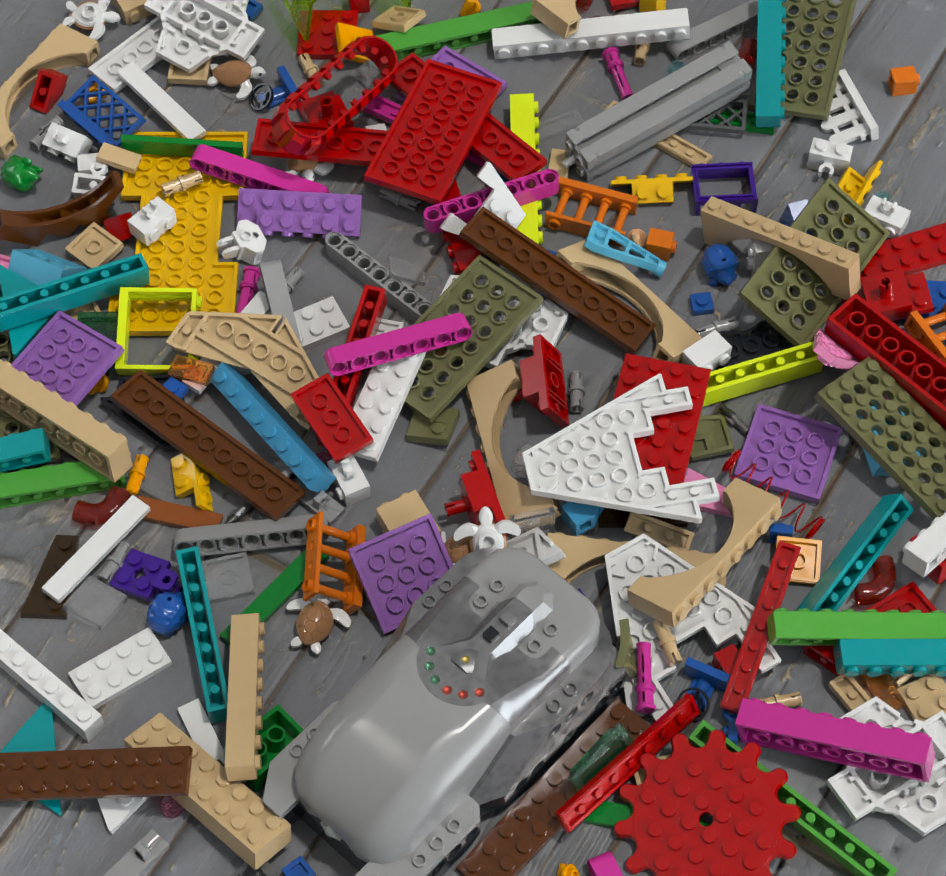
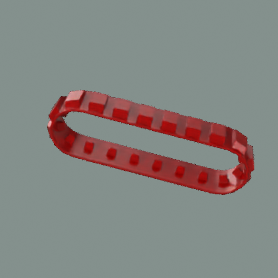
(373, 48)

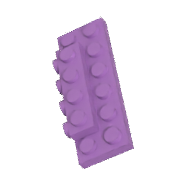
(300, 212)

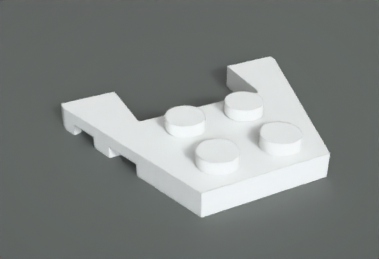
(499, 202)

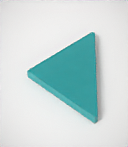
(23, 334)
(37, 735)

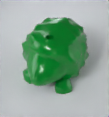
(20, 173)

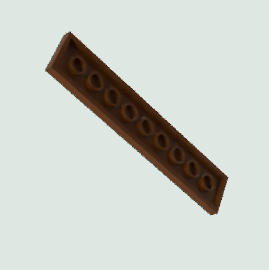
(557, 280)
(208, 445)
(95, 773)
(533, 818)

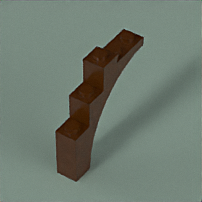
(63, 219)

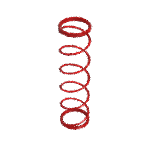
(729, 465)

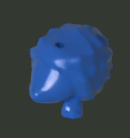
(719, 264)
(167, 613)

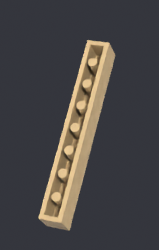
(244, 697)

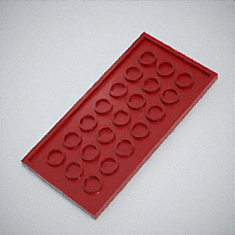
(433, 132)
(673, 431)

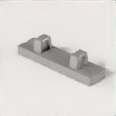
(313, 500)
(150, 848)

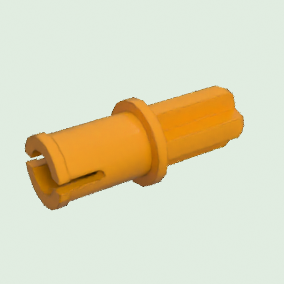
(137, 474)

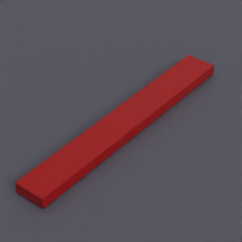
(757, 636)
(626, 763)

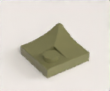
(434, 432)
(711, 438)
(626, 652)

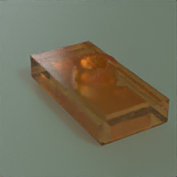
(191, 370)
(883, 689)

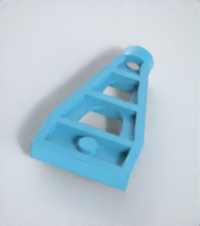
(598, 240)

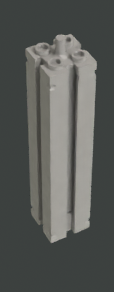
(657, 112)

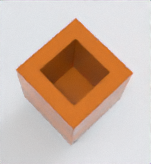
(903, 80)
(661, 243)

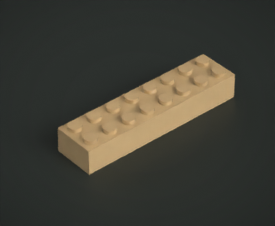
(64, 423)
(220, 805)

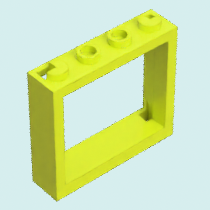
(130, 294)

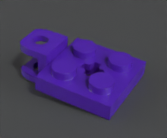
(156, 581)

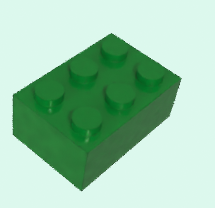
(277, 733)

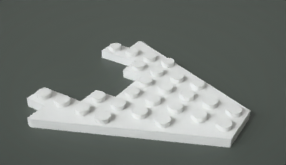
(600, 465)
(719, 613)

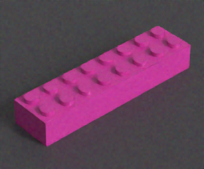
(836, 739)

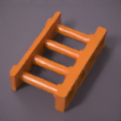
(587, 195)
(920, 331)
(353, 589)

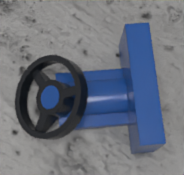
(275, 96)
(704, 683)

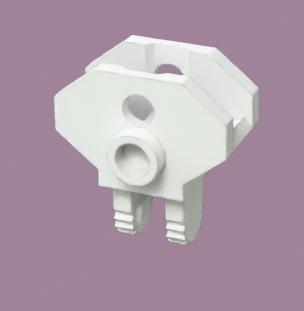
(243, 243)

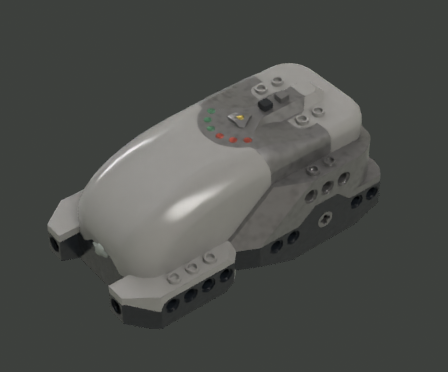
(451, 717)

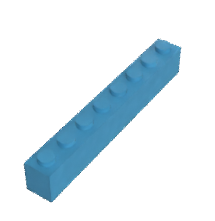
(272, 428)

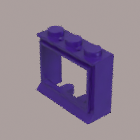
(724, 170)

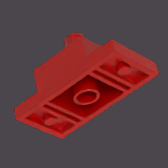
(322, 109)
(896, 294)
(544, 381)
(476, 493)

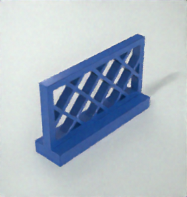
(88, 124)

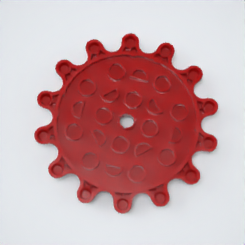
(701, 782)

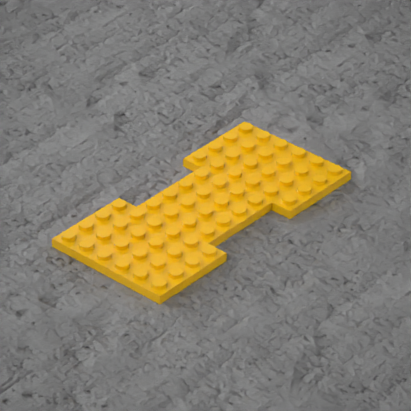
(188, 251)

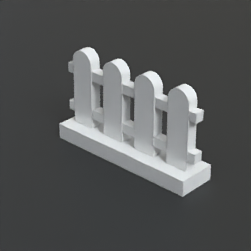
(850, 116)

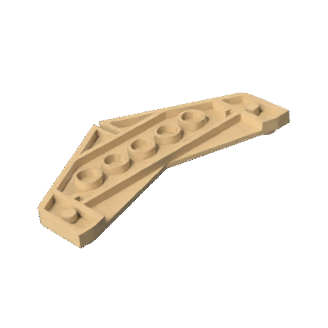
(250, 344)

